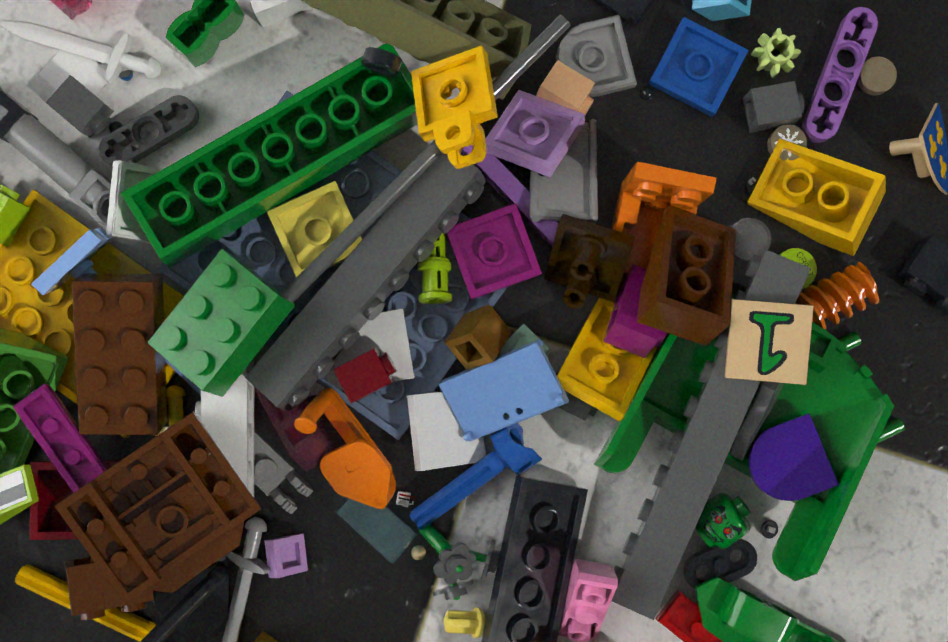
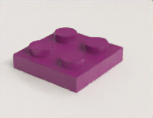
(493, 251)

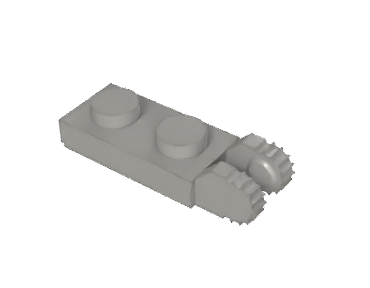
(272, 469)

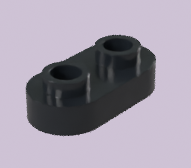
(719, 563)

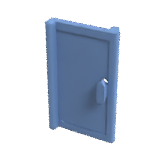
(513, 384)

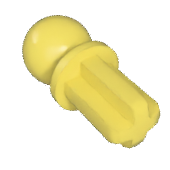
(465, 622)

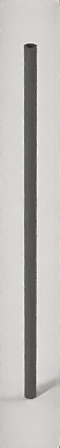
(416, 168)

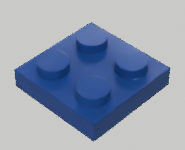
(698, 67)

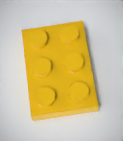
(599, 371)

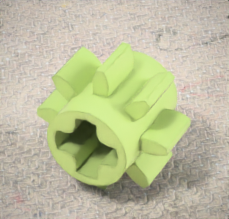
(783, 44)

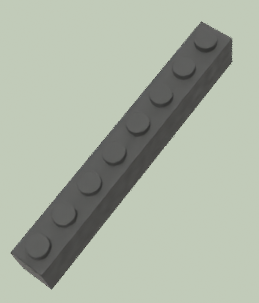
(364, 282)

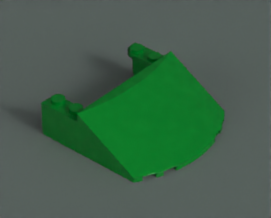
(837, 395)

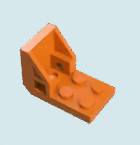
(643, 201)

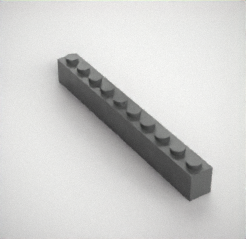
(697, 453)

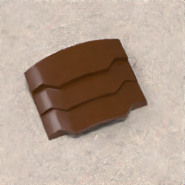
(161, 511)

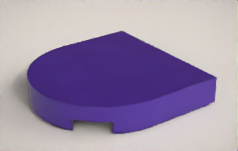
(791, 461)

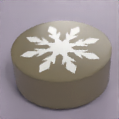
(789, 133)

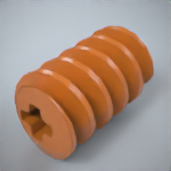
(839, 294)

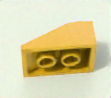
(819, 196)

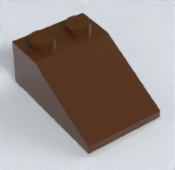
(689, 277)

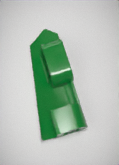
(744, 617)

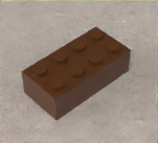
(116, 369)

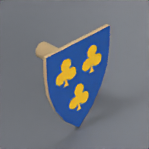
(928, 150)

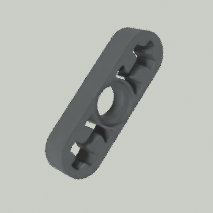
(164, 137)

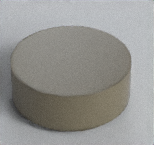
(877, 76)

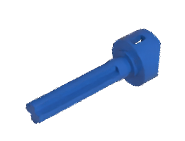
(508, 452)

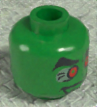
(723, 521)

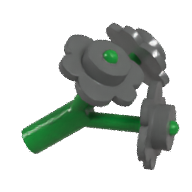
(456, 562)

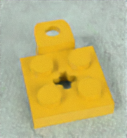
(458, 120)

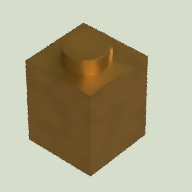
(478, 337)

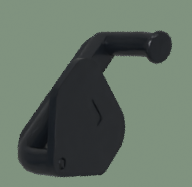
(194, 608)

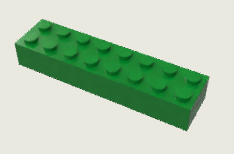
(271, 158)

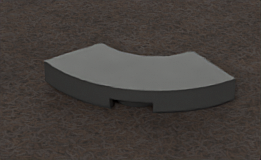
(755, 418)

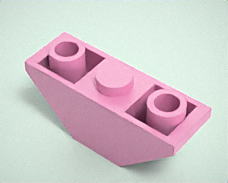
(587, 600)

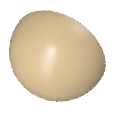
(418, 552)

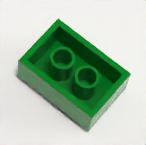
(221, 324)

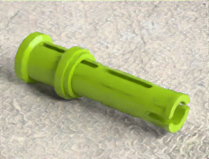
(435, 275)

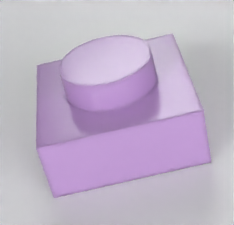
(286, 555)

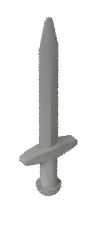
(247, 565)

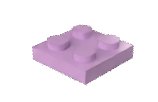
(534, 133)

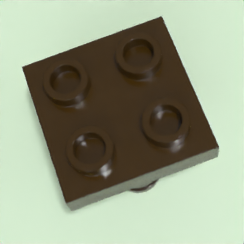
(587, 260)

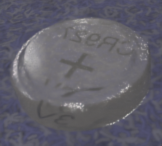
(751, 238)

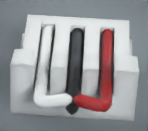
(403, 498)

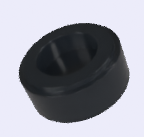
(381, 61)

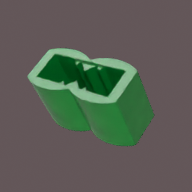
(201, 29)

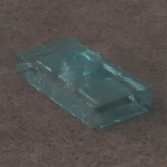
(379, 527)

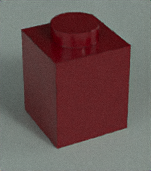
(365, 374)

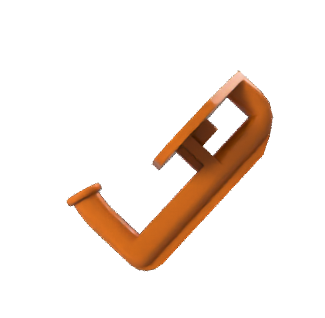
(359, 466)

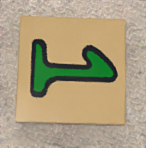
(768, 341)

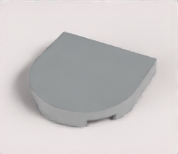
(600, 54)

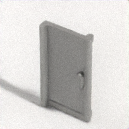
(573, 184)

